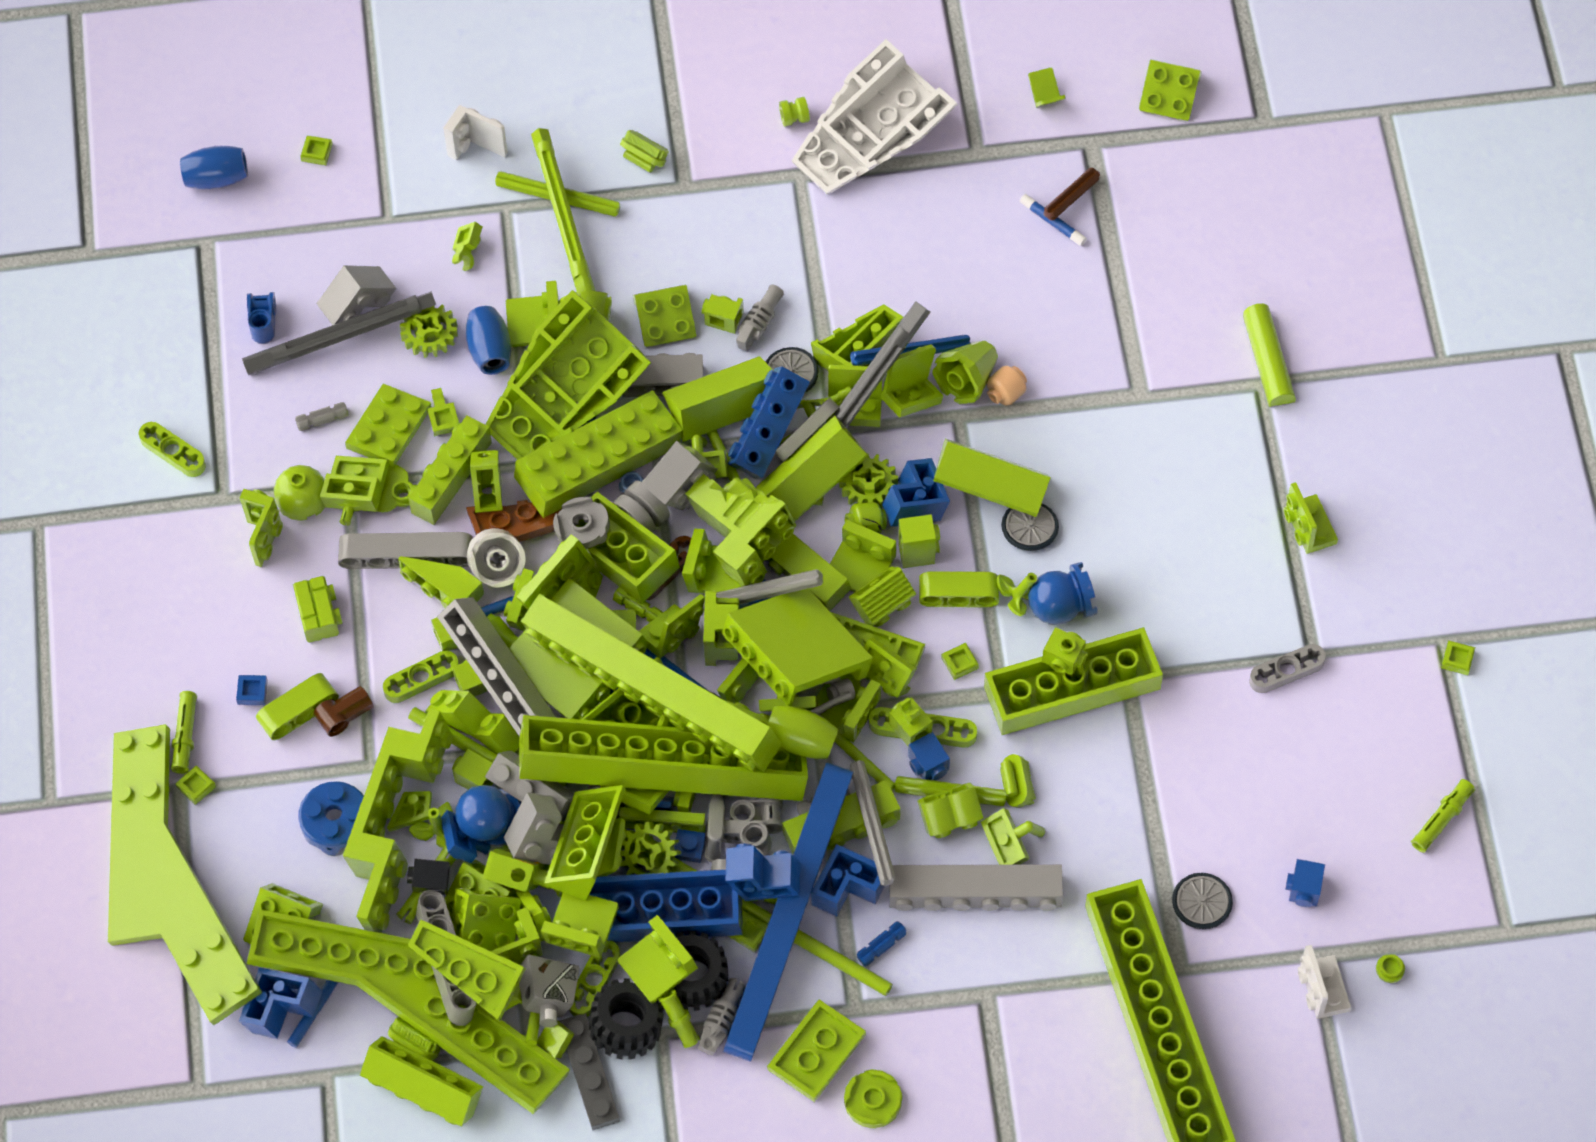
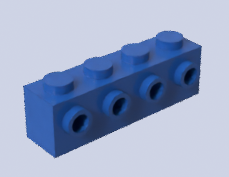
(768, 422)

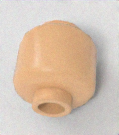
(1006, 385)

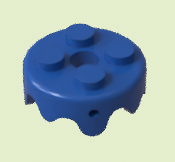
(318, 830)

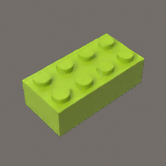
(632, 554)

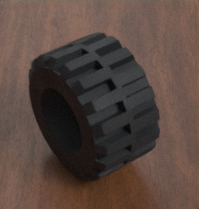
(709, 986)
(620, 1038)

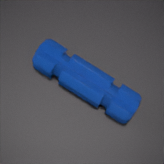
(881, 943)

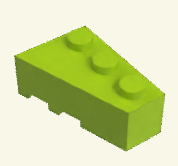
(866, 333)

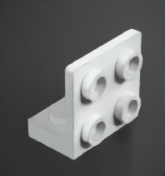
(469, 126)
(1324, 984)

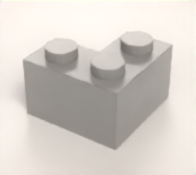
(354, 290)
(535, 829)

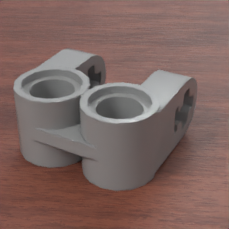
(742, 832)

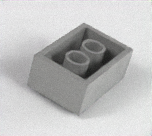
(677, 474)

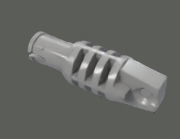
(758, 318)
(721, 1018)

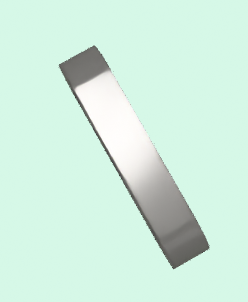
(806, 429)
(1308, 668)

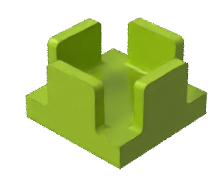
(715, 615)

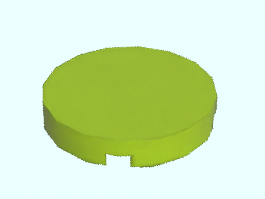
(873, 1098)

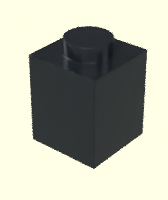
(429, 876)

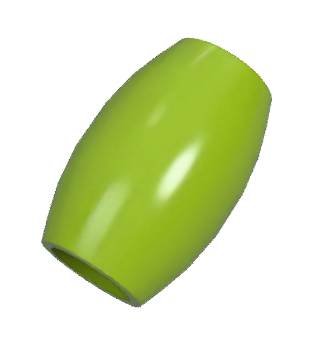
(802, 731)

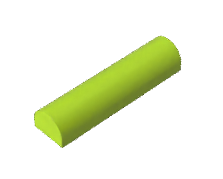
(1268, 355)

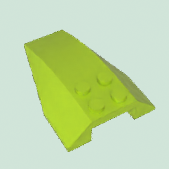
(564, 378)

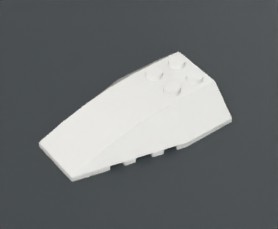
(871, 119)

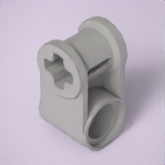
(760, 811)

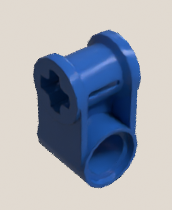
(261, 312)

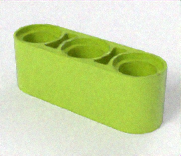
(958, 589)
(295, 706)

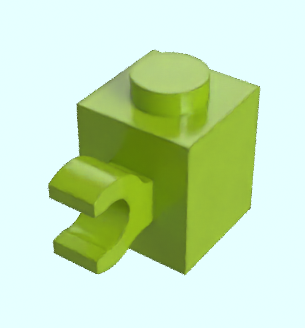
(909, 721)

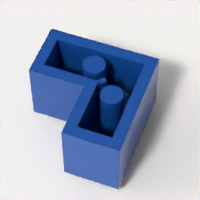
(916, 493)
(845, 874)
(762, 876)
(280, 995)

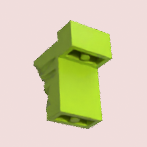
(747, 520)

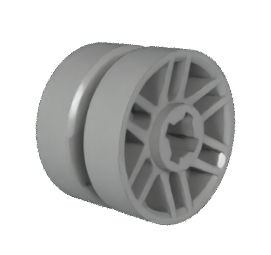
(643, 506)

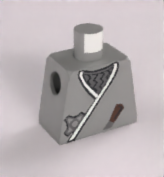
(548, 988)

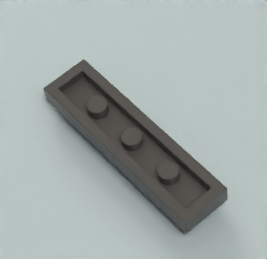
(590, 1074)

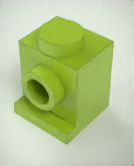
(723, 312)

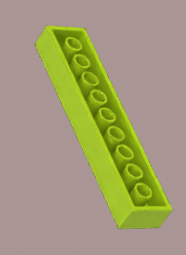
(651, 683)
(648, 759)
(1157, 1015)

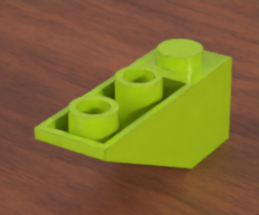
(441, 580)

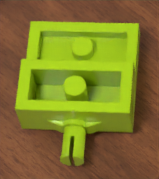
(354, 485)

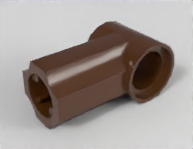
(337, 714)

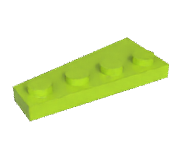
(474, 970)

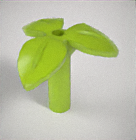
(1008, 589)
(425, 831)

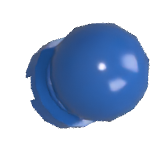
(1061, 595)
(486, 813)

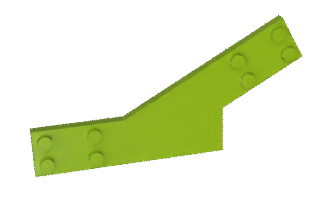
(156, 888)
(407, 986)

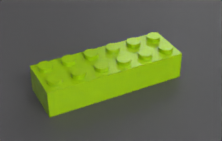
(597, 453)
(1037, 694)

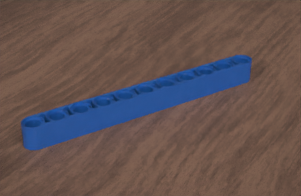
(788, 914)

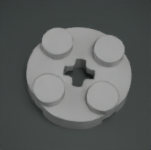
(593, 514)

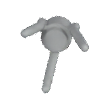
(838, 693)

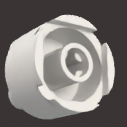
(509, 565)

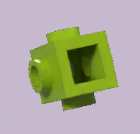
(1064, 651)

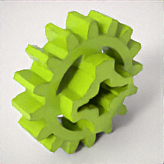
(429, 331)
(872, 470)
(643, 844)

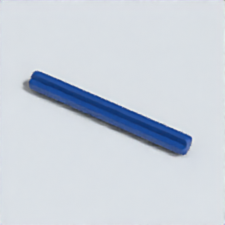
(942, 345)

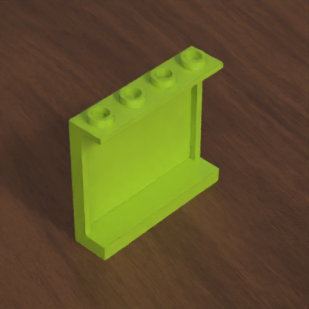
(795, 643)
(562, 683)

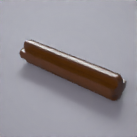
(1071, 194)

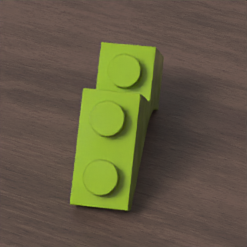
(468, 715)

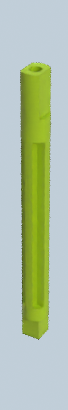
(578, 265)

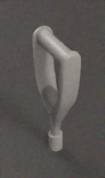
(715, 828)

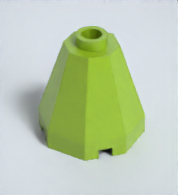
(965, 370)

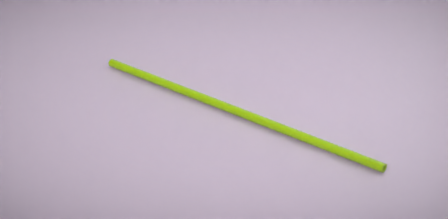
(802, 939)

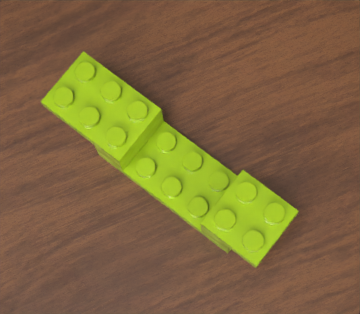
(367, 850)

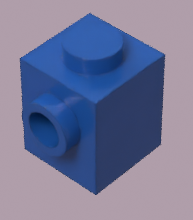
(928, 758)
(1305, 883)

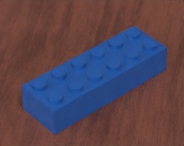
(681, 899)

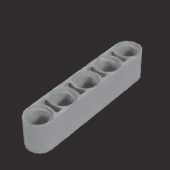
(384, 549)
(449, 992)

